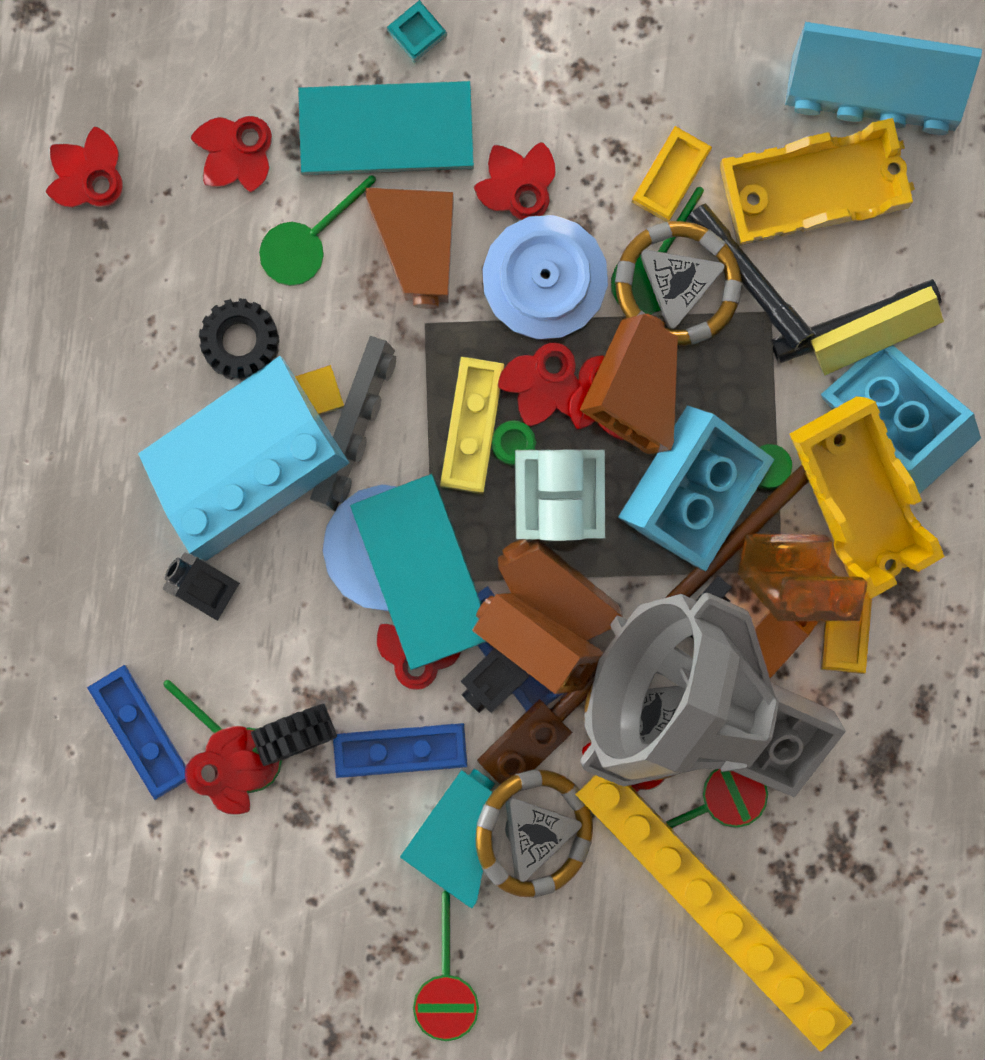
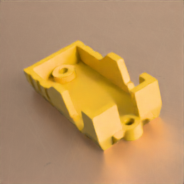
(816, 183)
(865, 494)

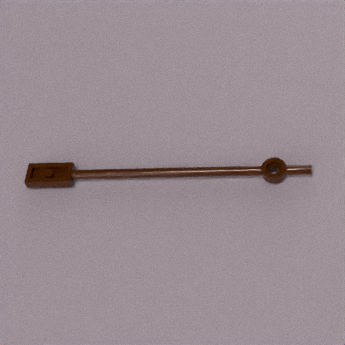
(542, 728)

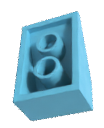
(921, 416)

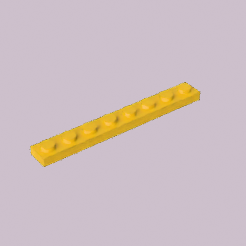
(717, 910)

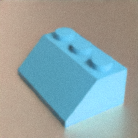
(697, 487)

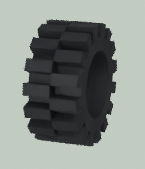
(238, 313)
(294, 734)

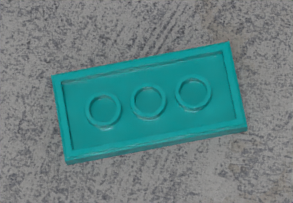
(385, 128)
(420, 570)

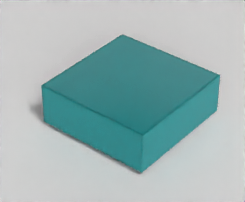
(416, 31)

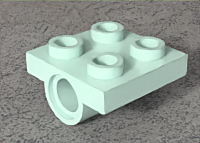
(560, 494)

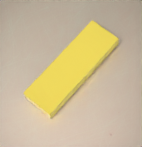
(877, 330)
(471, 425)

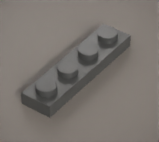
(359, 409)

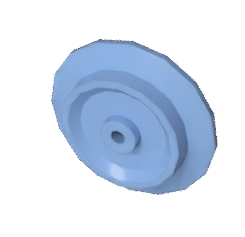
(540, 305)
(347, 556)

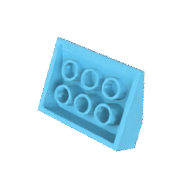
(881, 77)
(241, 460)

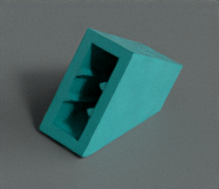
(447, 839)

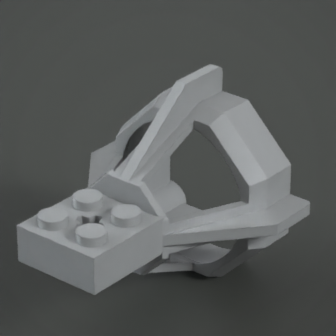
(728, 709)

